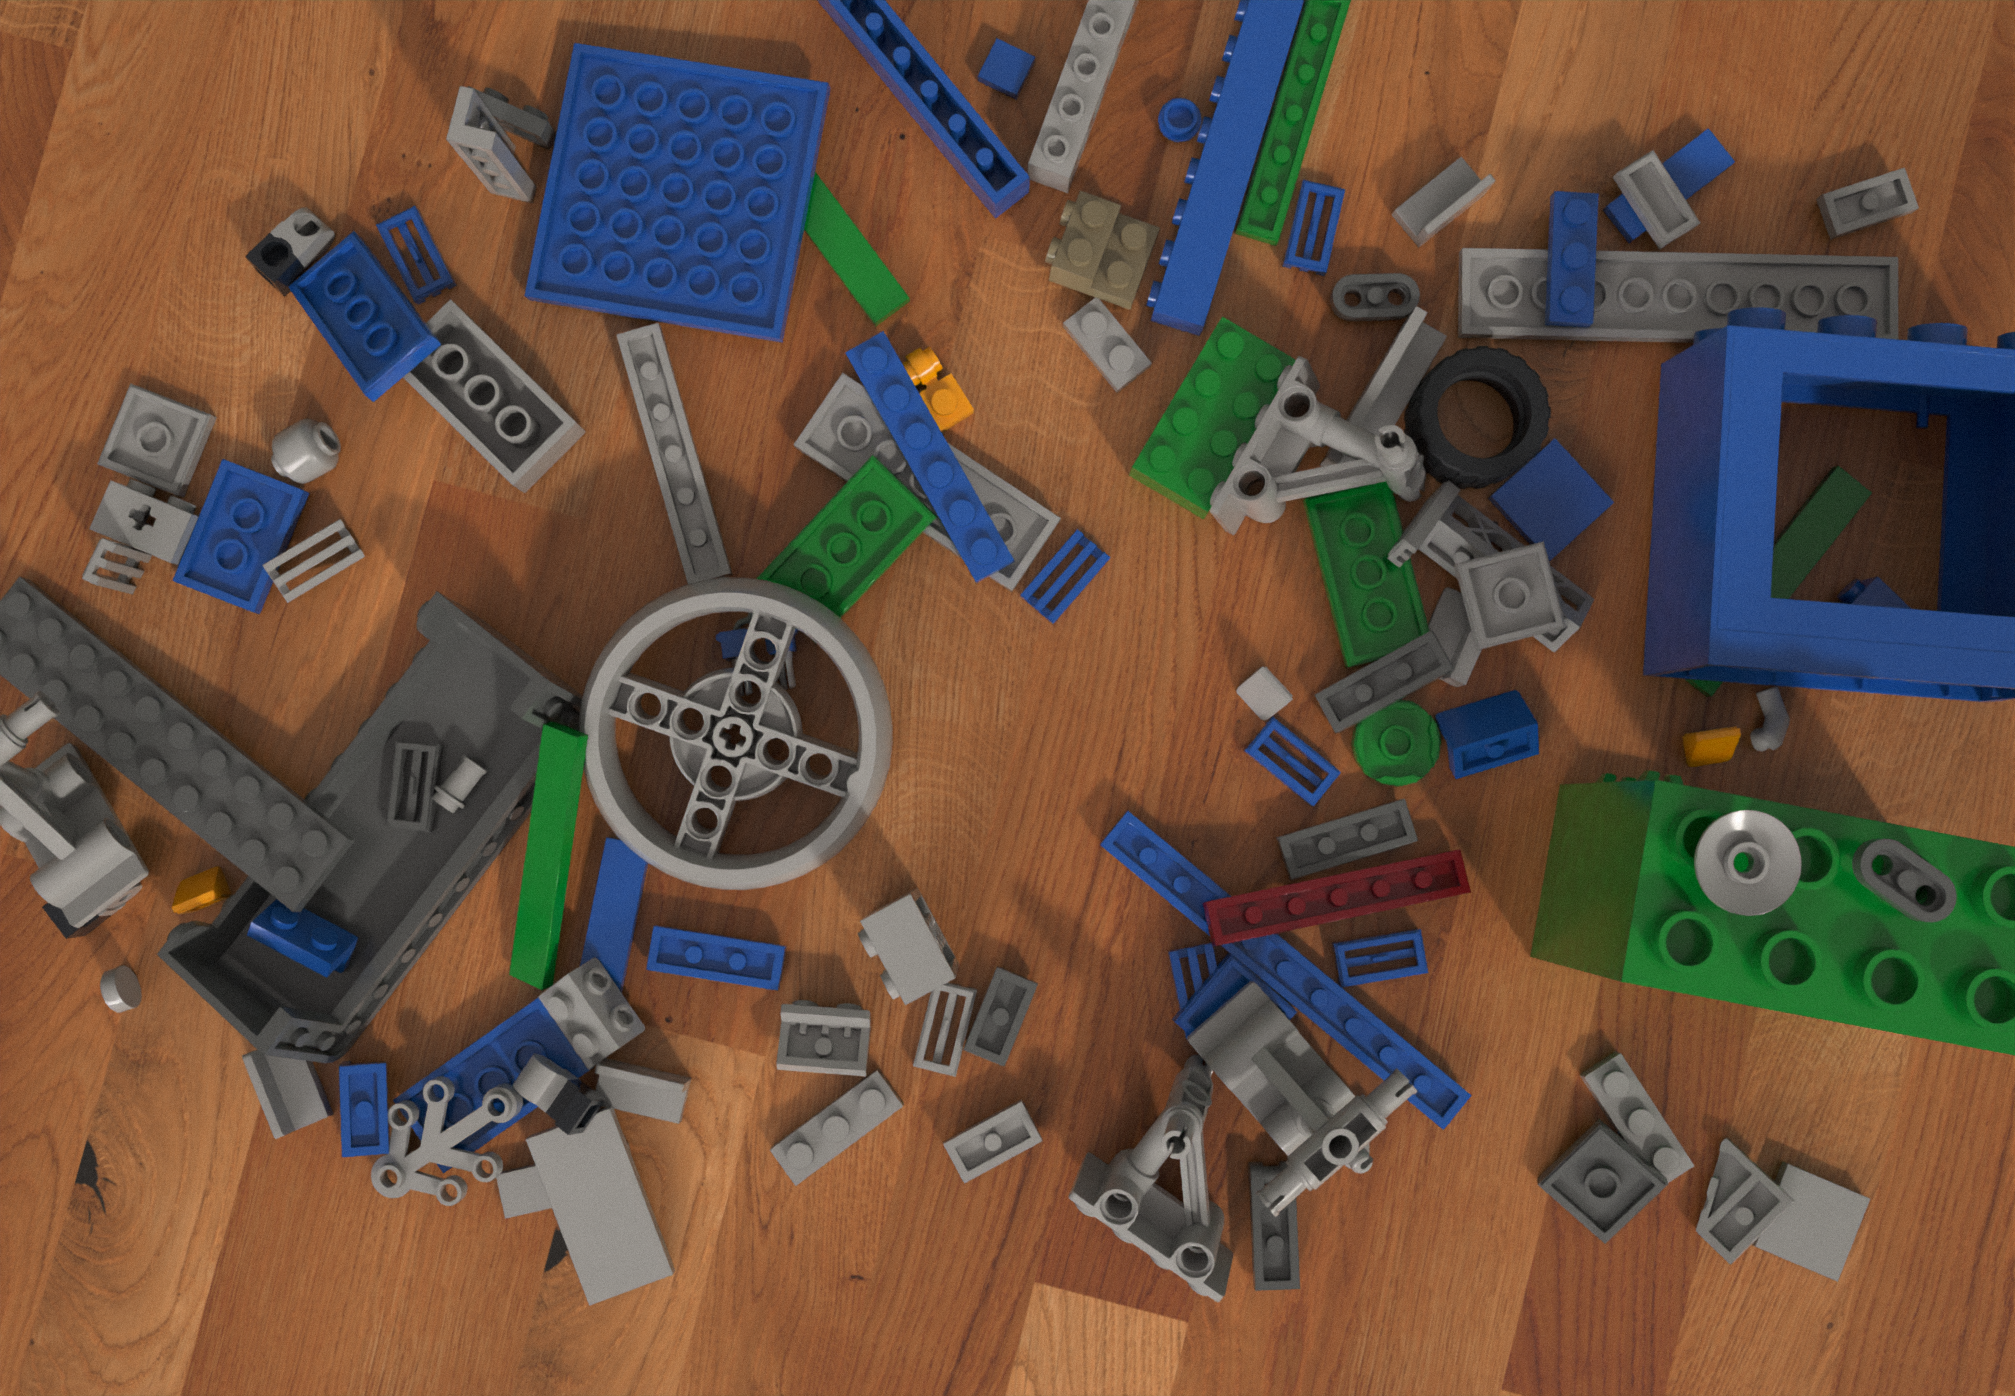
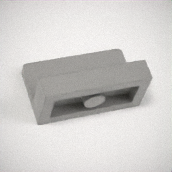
(1441, 201)
(1455, 635)
(642, 1090)
(287, 1091)

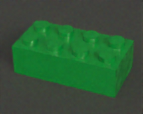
(1210, 417)

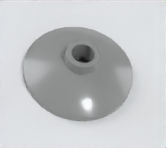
(1771, 867)

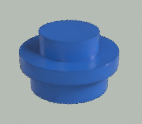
(1179, 120)

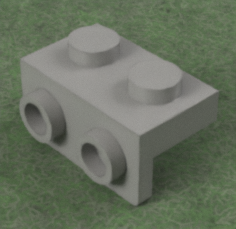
(592, 1012)
(824, 1038)

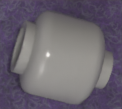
(305, 450)

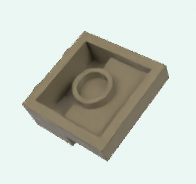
(1101, 250)

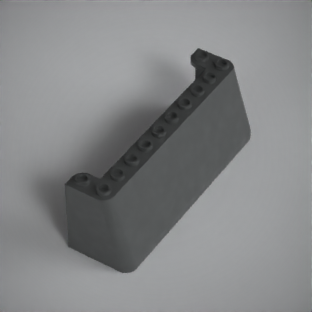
(392, 884)

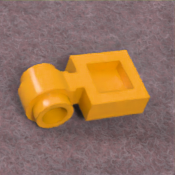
(942, 397)

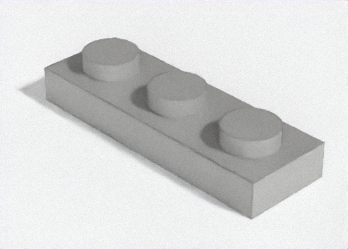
(1635, 1115)
(836, 1127)

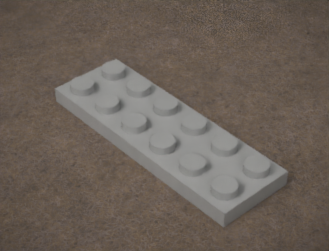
(851, 430)

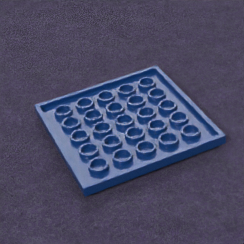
(678, 192)

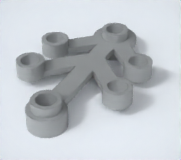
(438, 1144)

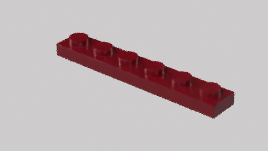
(1336, 897)

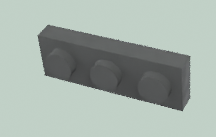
(1384, 682)
(1347, 839)

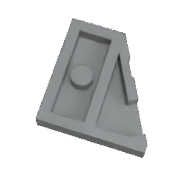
(1739, 1203)

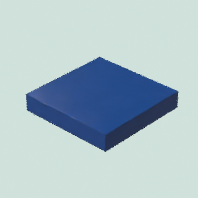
(1551, 499)
(1218, 989)

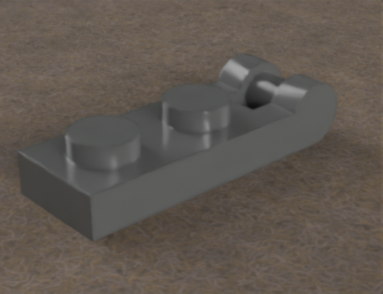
(1272, 1238)

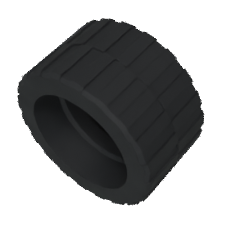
(1513, 381)

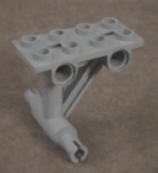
(1285, 430)
(64, 821)
(1292, 1092)
(1142, 1213)

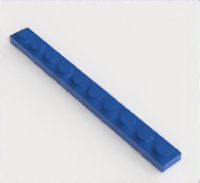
(1288, 972)

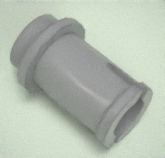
(458, 784)

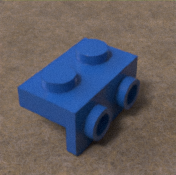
(304, 938)

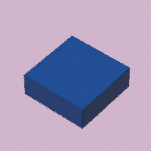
(1006, 68)

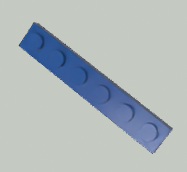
(930, 457)

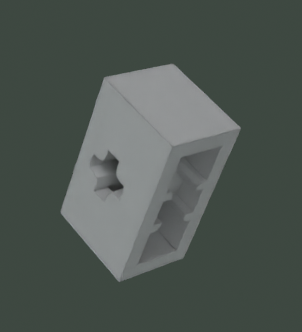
(124, 517)

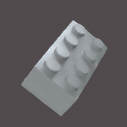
(492, 400)
(909, 947)

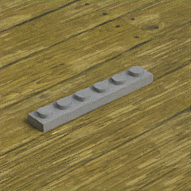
(674, 454)

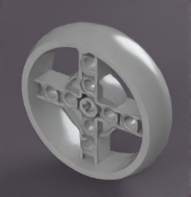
(695, 850)

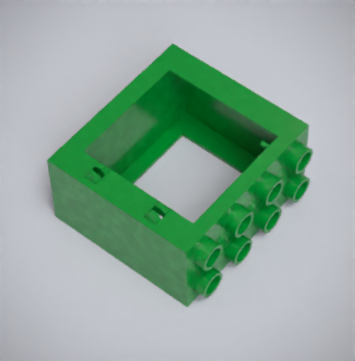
(1630, 909)

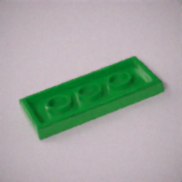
(852, 539)
(1369, 596)

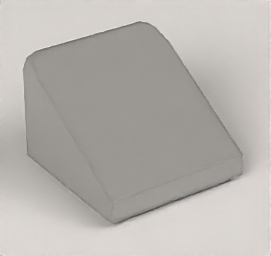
(1264, 693)

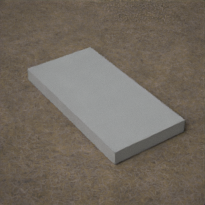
(601, 1207)

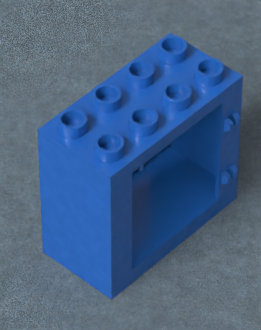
(1718, 505)

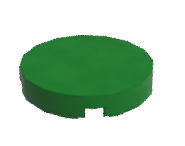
(1397, 744)

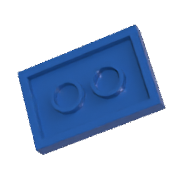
(239, 530)

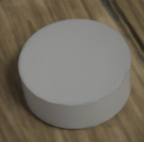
(120, 989)

